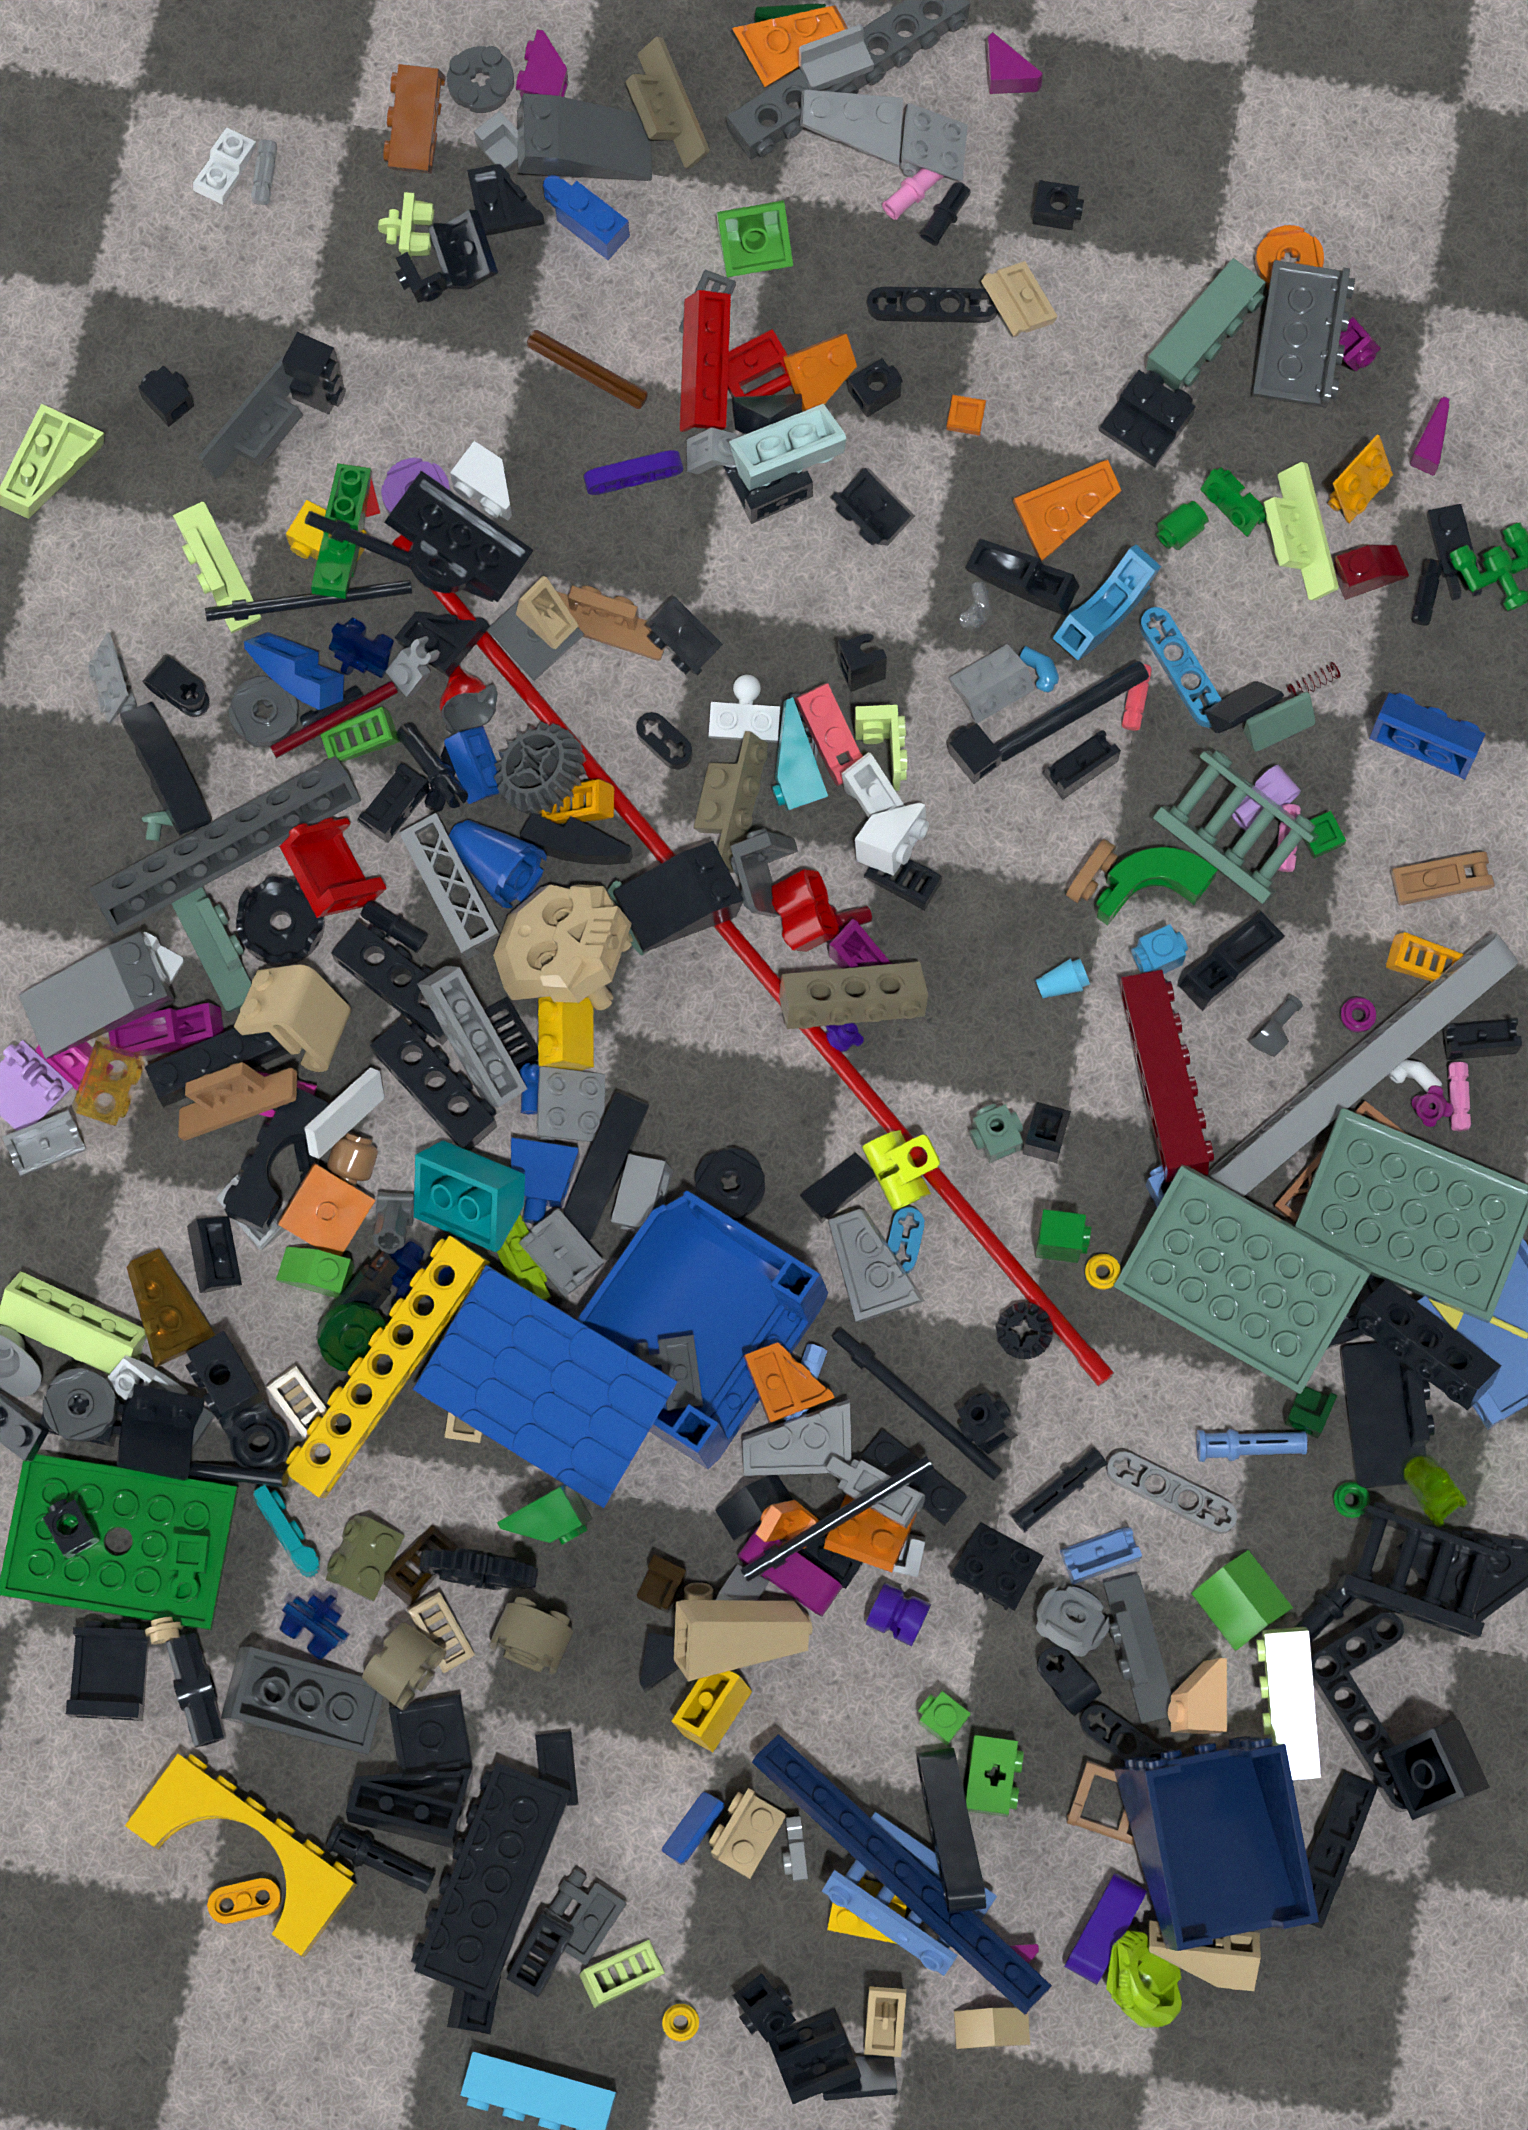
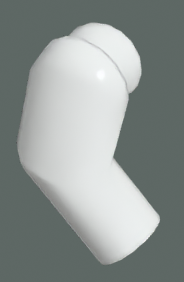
(1417, 1071)

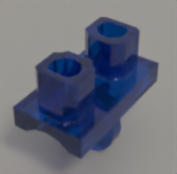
(358, 652)
(408, 1261)
(318, 1619)

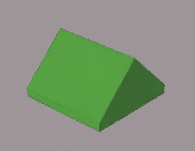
(754, 238)
(1241, 1600)

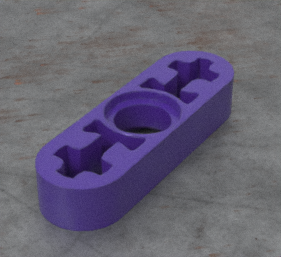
(633, 472)

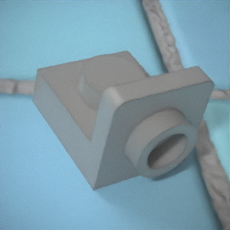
(709, 450)

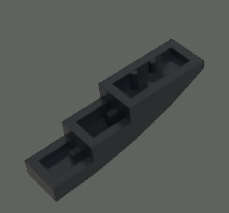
(165, 768)
(605, 1163)
(1338, 1840)

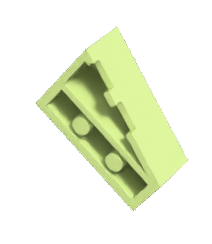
(47, 459)

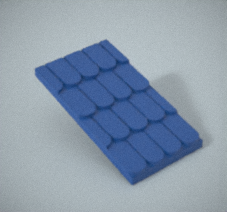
(545, 1386)

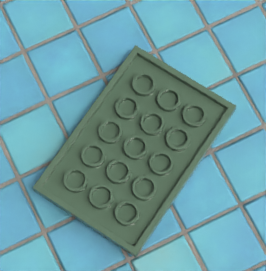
(1416, 1214)
(1242, 1278)

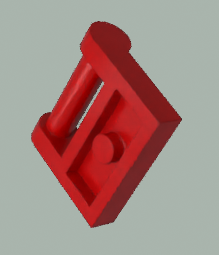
(755, 360)

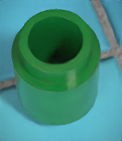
(1182, 525)

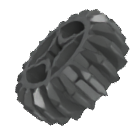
(540, 768)

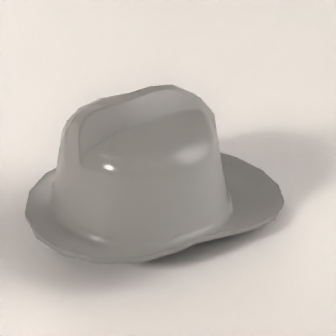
(18, 1370)

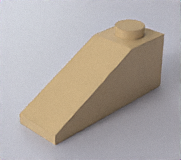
(1226, 1963)

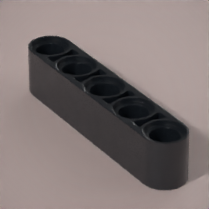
(951, 1830)

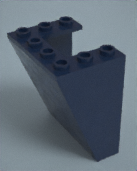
(1219, 1840)

